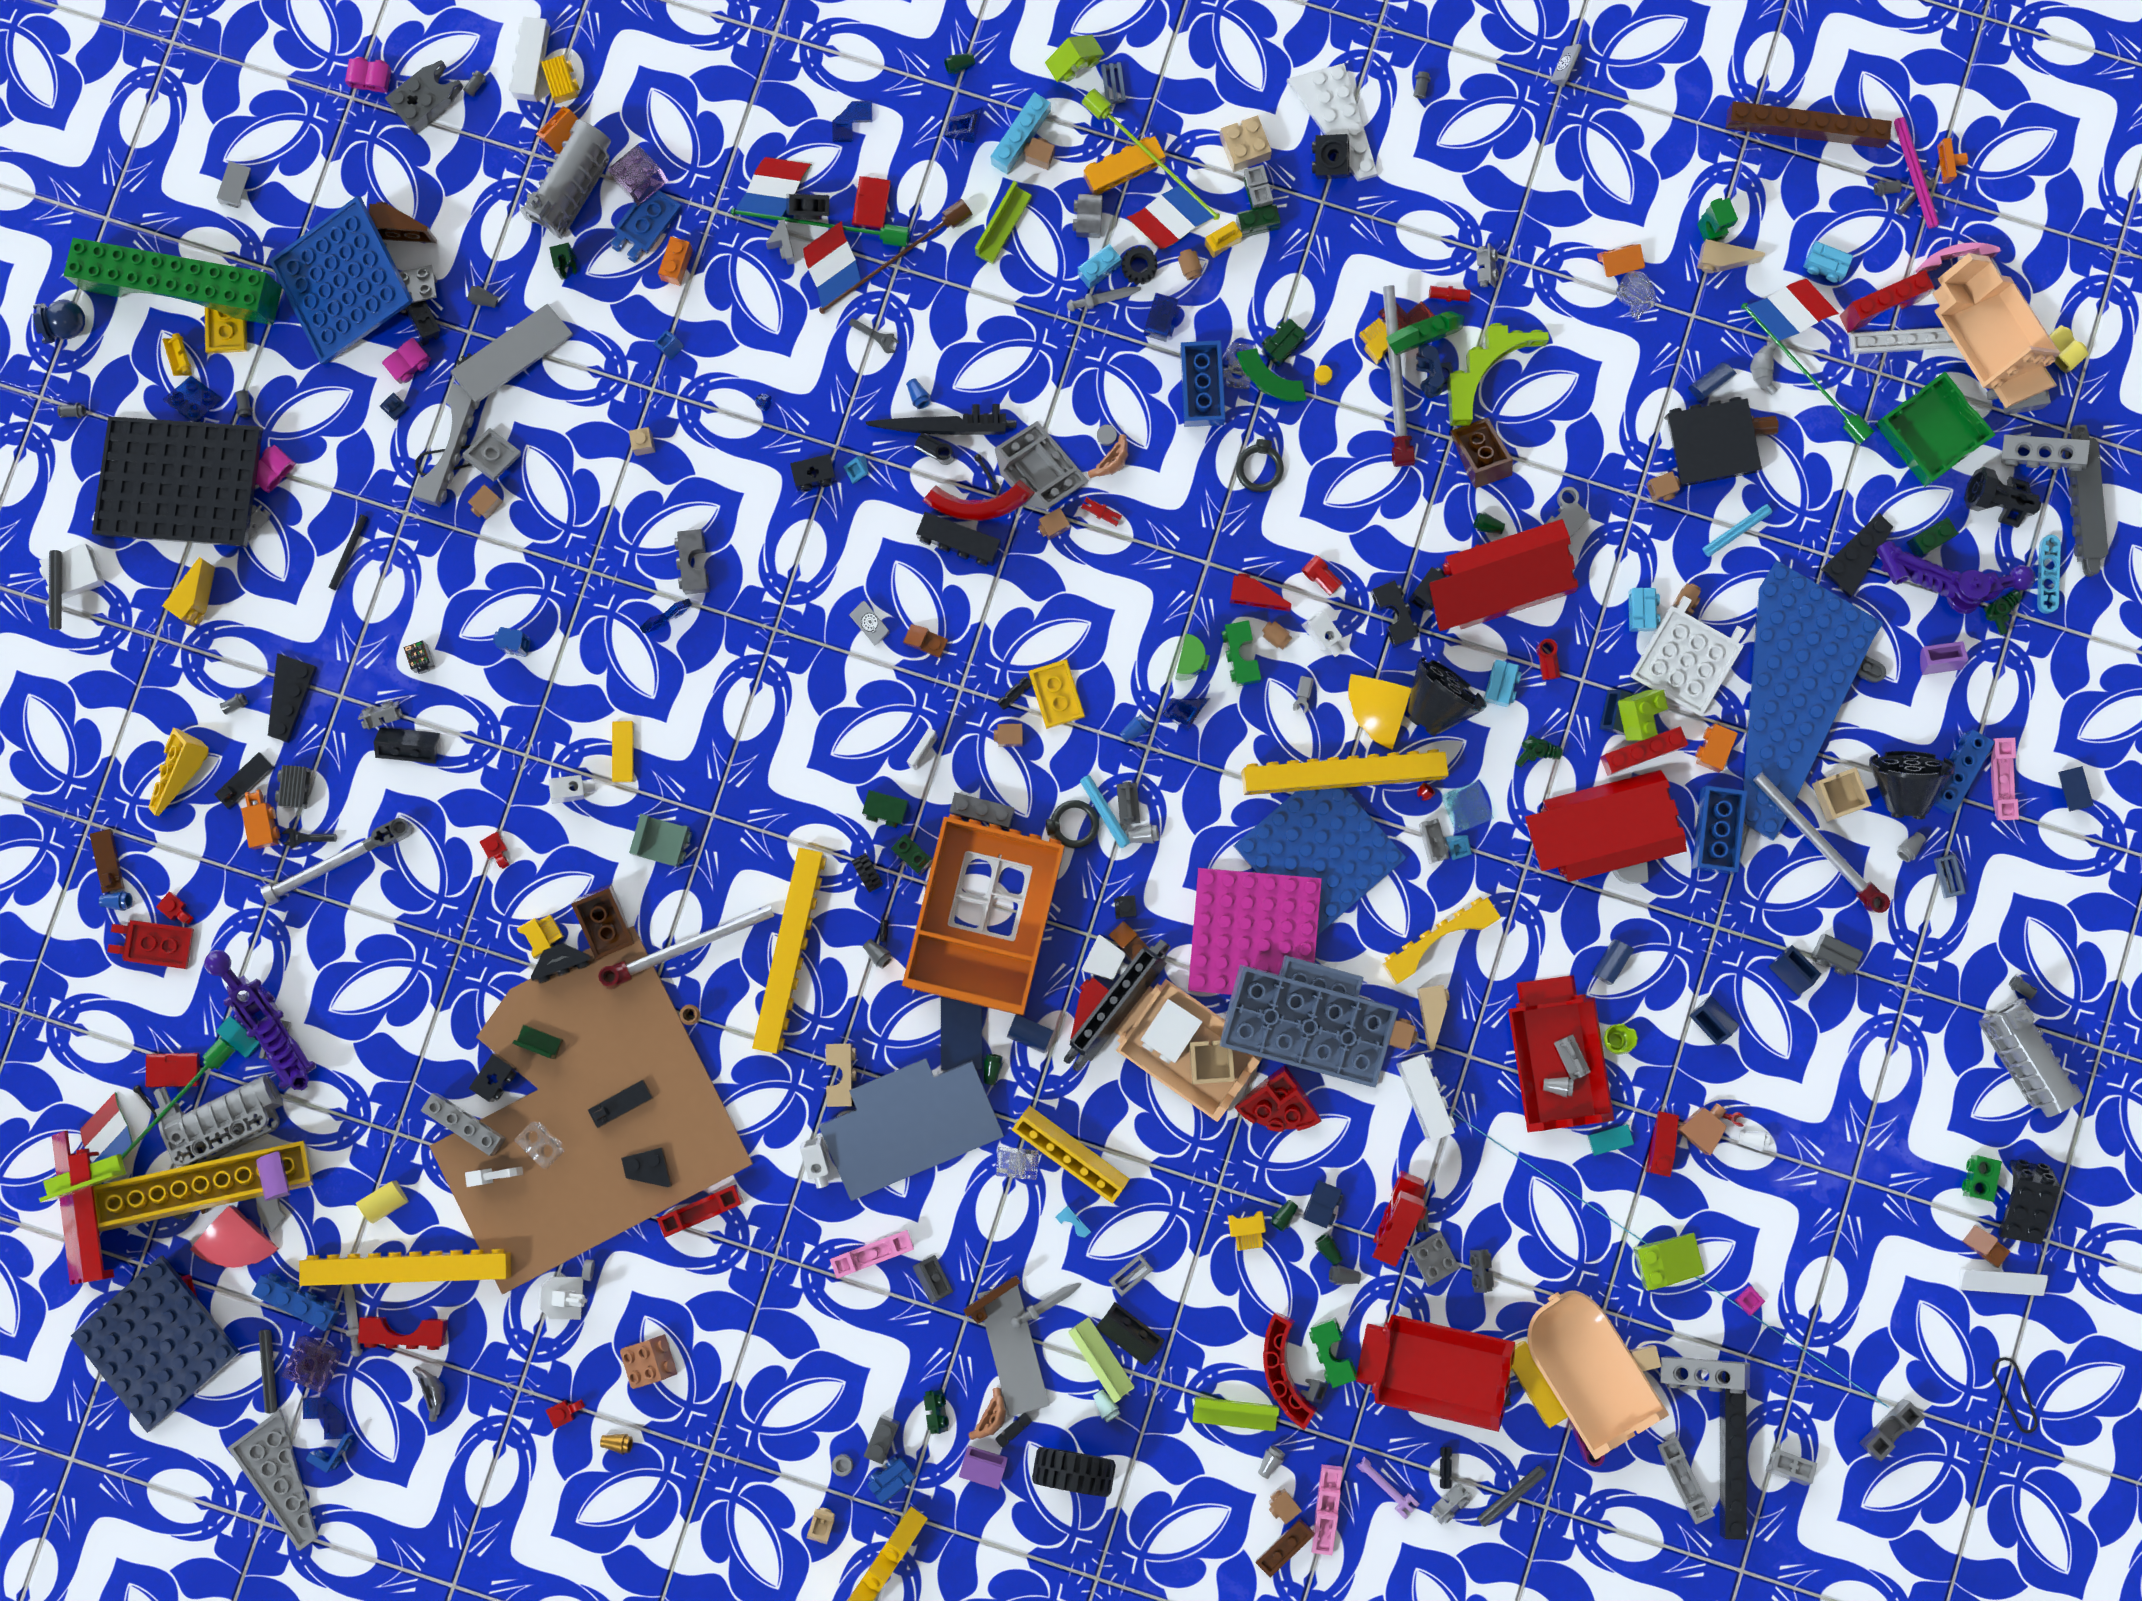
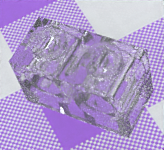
(1234, 366)
(536, 1149)

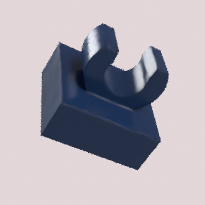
(394, 406)

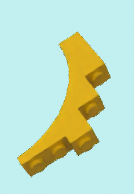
(889, 1556)

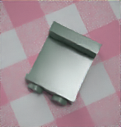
(660, 841)

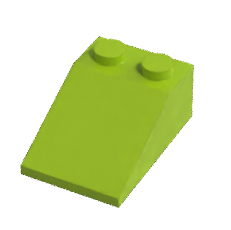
(1668, 1261)

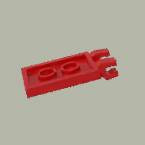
(154, 944)

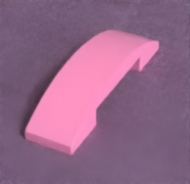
(1958, 250)
(2003, 779)
(872, 1254)

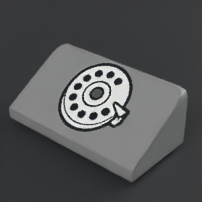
(1565, 65)
(869, 623)

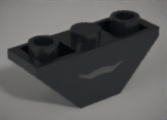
(559, 961)

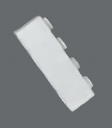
(530, 53)

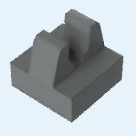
(1317, 1390)

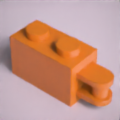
(259, 822)

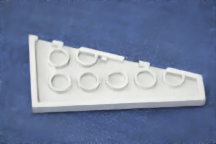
(1335, 111)

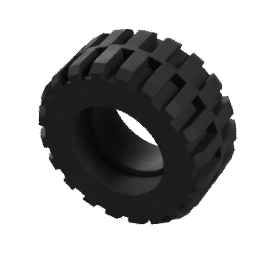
(1073, 1472)

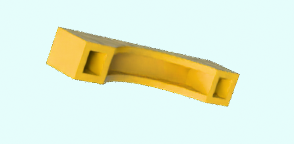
(1405, 963)

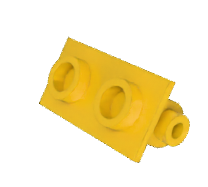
(177, 355)

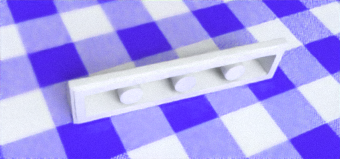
(2002, 1282)

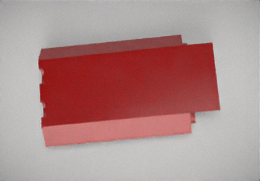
(1504, 577)
(1607, 827)
(1543, 1016)
(79, 1214)
(1437, 1371)

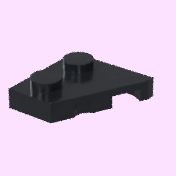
(647, 1167)

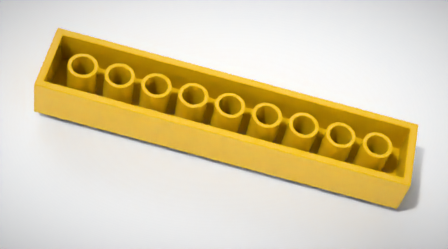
(194, 1187)

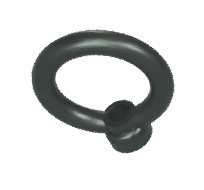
(1263, 447)
(1053, 824)

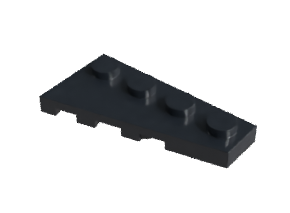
(1854, 559)
(289, 692)

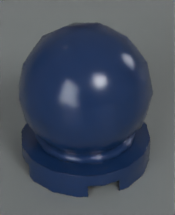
(60, 320)

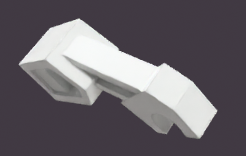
(486, 1176)

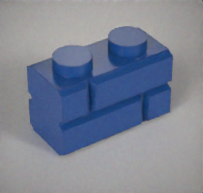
(512, 641)
(891, 1480)

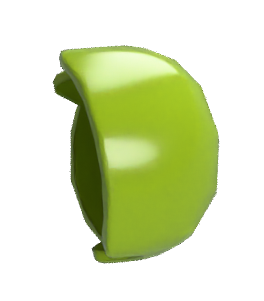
(1620, 1039)

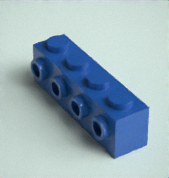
(1968, 761)
(296, 1302)

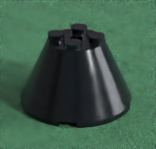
(1441, 698)
(1910, 781)

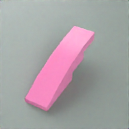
(1327, 1509)

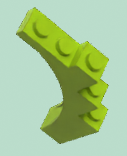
(1478, 361)

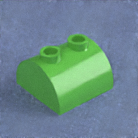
(1192, 659)

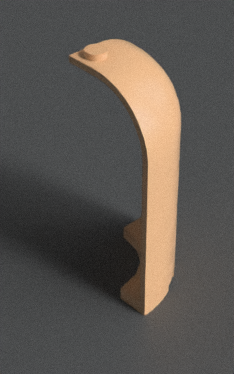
(1592, 1372)

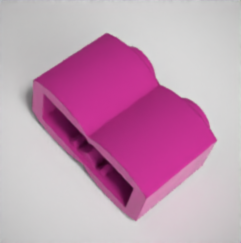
(368, 75)
(406, 361)
(272, 468)

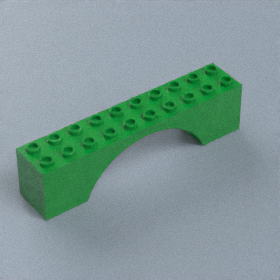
(125, 270)

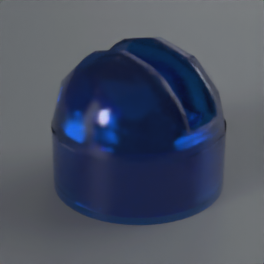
(763, 402)

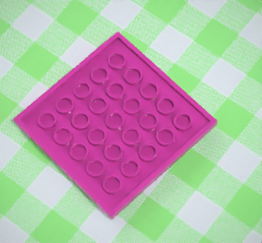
(1250, 923)

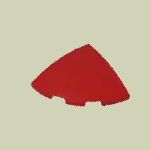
(1279, 1104)

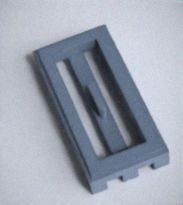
(1112, 67)
(1961, 890)

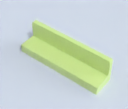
(1101, 1359)

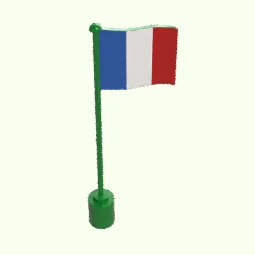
(780, 177)
(1792, 312)
(108, 1129)

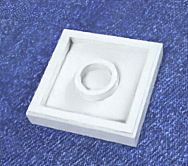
(922, 749)

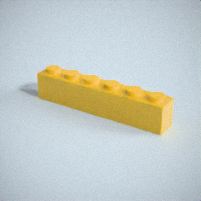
(1070, 1154)

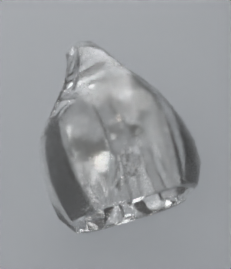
(1637, 293)

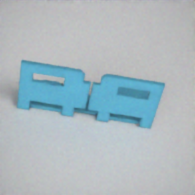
(1069, 1216)

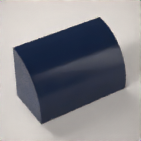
(1712, 381)
(1611, 716)
(2075, 789)
(1612, 962)
(1795, 970)
(1714, 1020)
(1030, 1033)

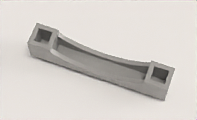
(433, 486)

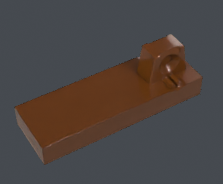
(107, 861)
(977, 1310)
(1285, 1547)

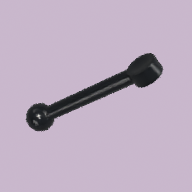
(995, 486)
(137, 1089)

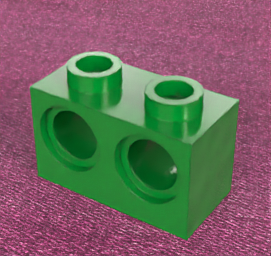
(1988, 1179)

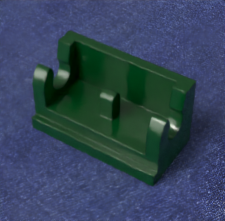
(563, 257)

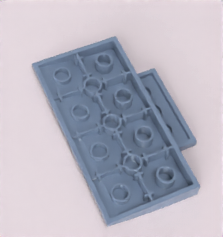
(1309, 1020)
(909, 1125)

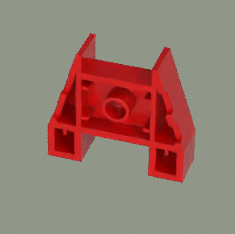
(1400, 1218)

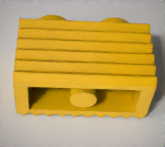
(559, 79)

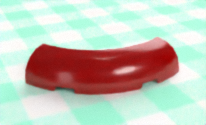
(978, 509)
(1278, 1372)

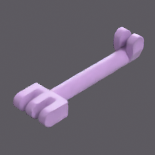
(1365, 1466)

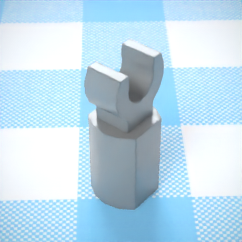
(1303, 692)

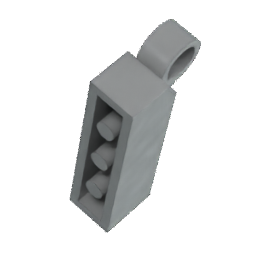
(1572, 514)

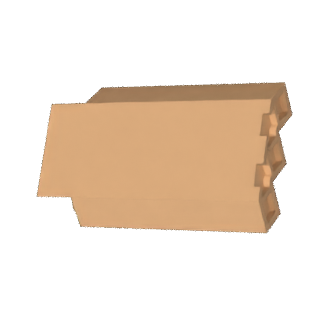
(1208, 1097)

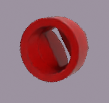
(1425, 791)

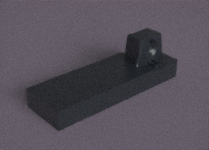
(244, 780)
(620, 1103)

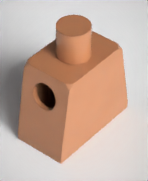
(1704, 1128)

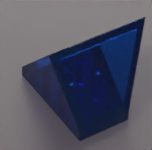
(964, 126)
(1184, 711)

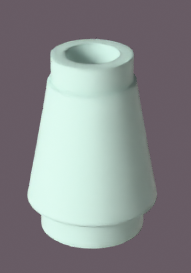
(1106, 1407)

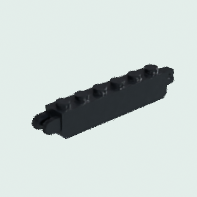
(1117, 1004)

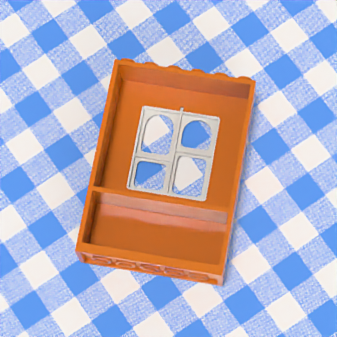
(972, 961)

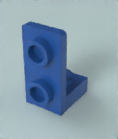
(321, 1460)

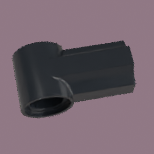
(933, 448)

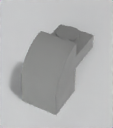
(1633, 874)

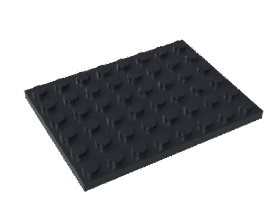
(177, 481)

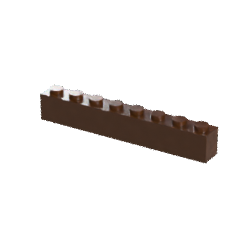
(1808, 124)

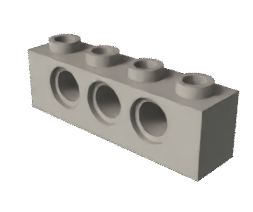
(2078, 449)
(463, 1124)
(1738, 1372)

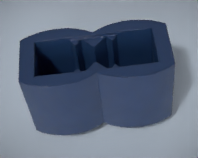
(1322, 1204)

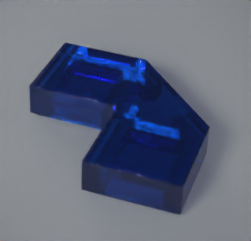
(854, 113)
(675, 611)
(334, 1420)

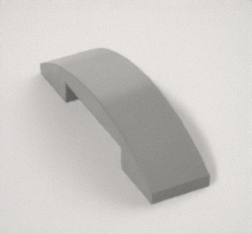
(1685, 1481)

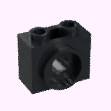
(1322, 148)
(807, 206)
(1422, 595)

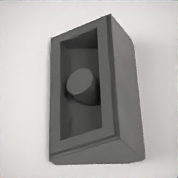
(932, 1279)

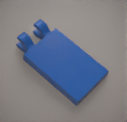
(645, 224)

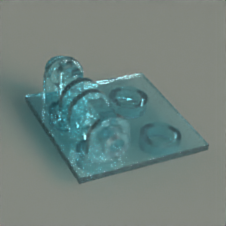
(1467, 807)

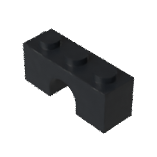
(1390, 597)

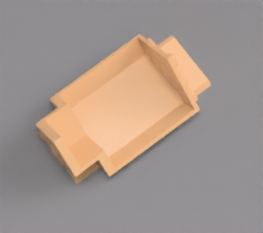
(1995, 329)

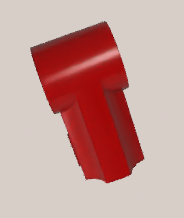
(1318, 572)
(1548, 662)

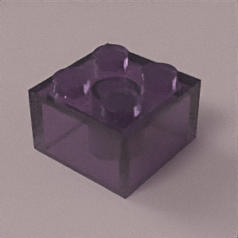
(637, 175)
(312, 1363)

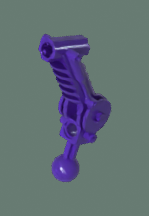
(1962, 590)
(281, 1049)

